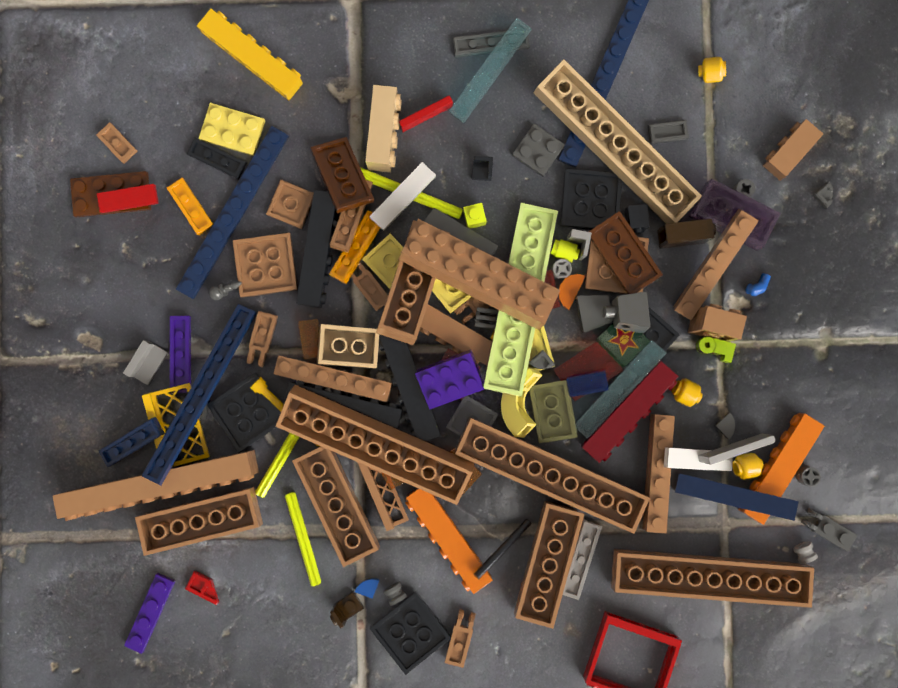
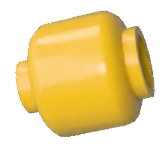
(712, 69)
(687, 392)
(747, 466)

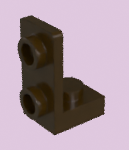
(345, 609)

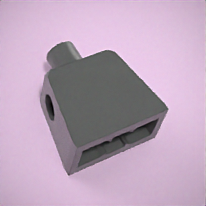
(590, 311)
(629, 312)

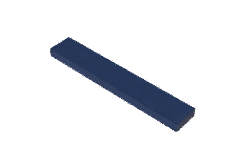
(737, 497)

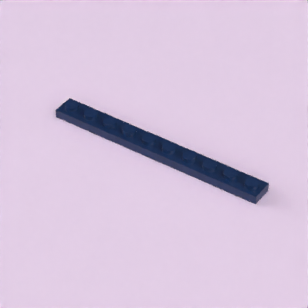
(608, 69)
(232, 212)
(199, 395)

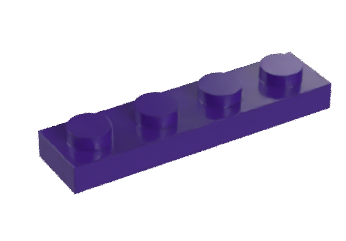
(180, 351)
(149, 613)

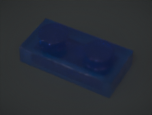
(587, 383)

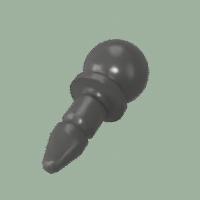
(218, 291)

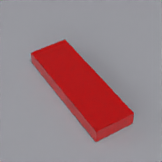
(426, 113)
(127, 198)

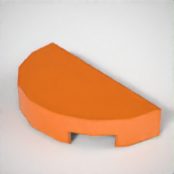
(569, 289)

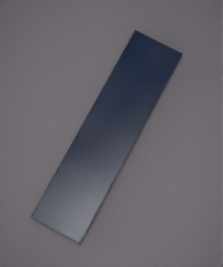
(131, 442)

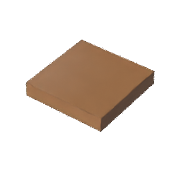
(290, 204)

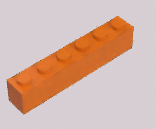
(785, 460)
(449, 538)

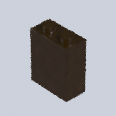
(686, 233)

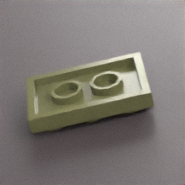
(553, 411)

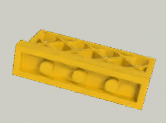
(153, 410)

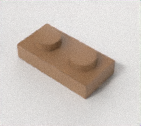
(116, 143)

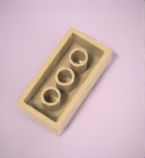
(382, 128)

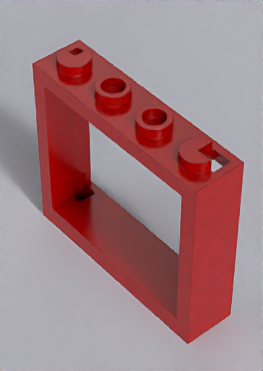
(669, 661)

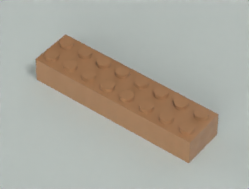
(479, 274)

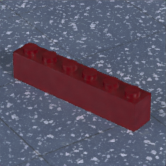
(629, 411)

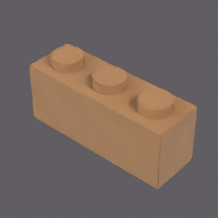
(792, 149)

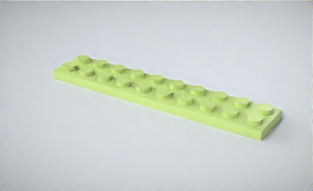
(512, 337)

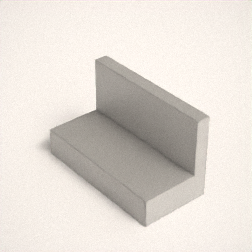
(581, 238)
(145, 362)

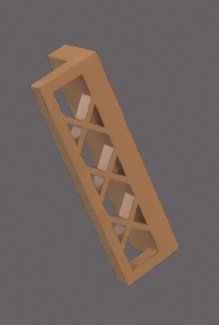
(379, 501)

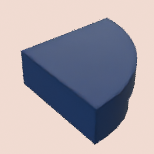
(367, 587)

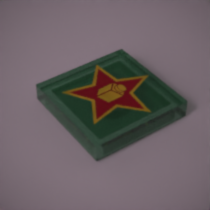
(622, 344)

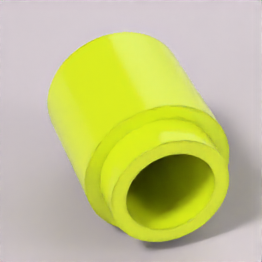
(565, 250)

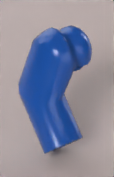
(759, 287)

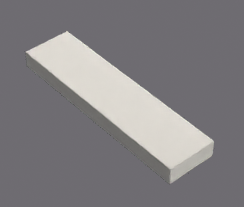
(402, 196)
(689, 459)

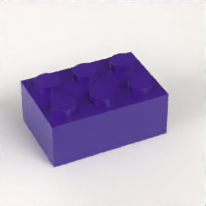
(450, 379)

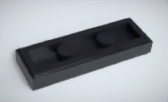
(216, 158)

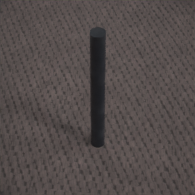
(502, 549)

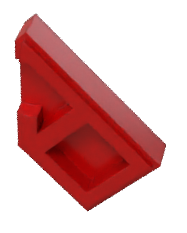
(202, 587)

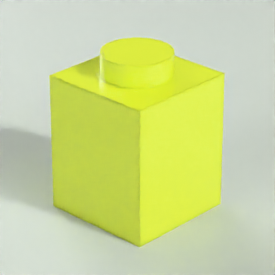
(474, 215)

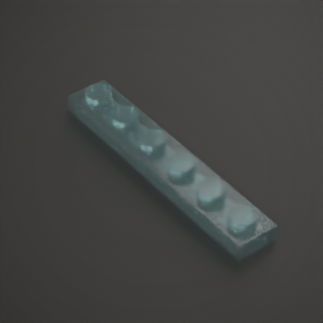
(490, 70)
(620, 388)

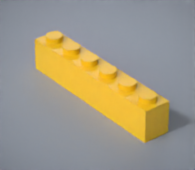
(249, 54)

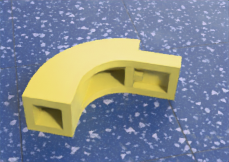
(514, 409)

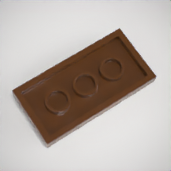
(342, 174)
(85, 191)
(624, 254)

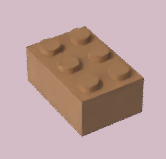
(718, 323)

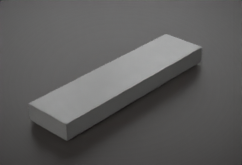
(736, 449)
(582, 558)

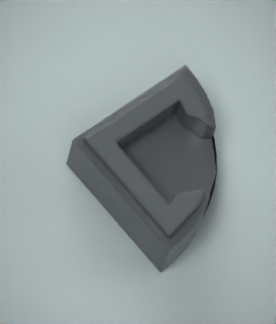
(825, 195)
(542, 361)
(726, 425)

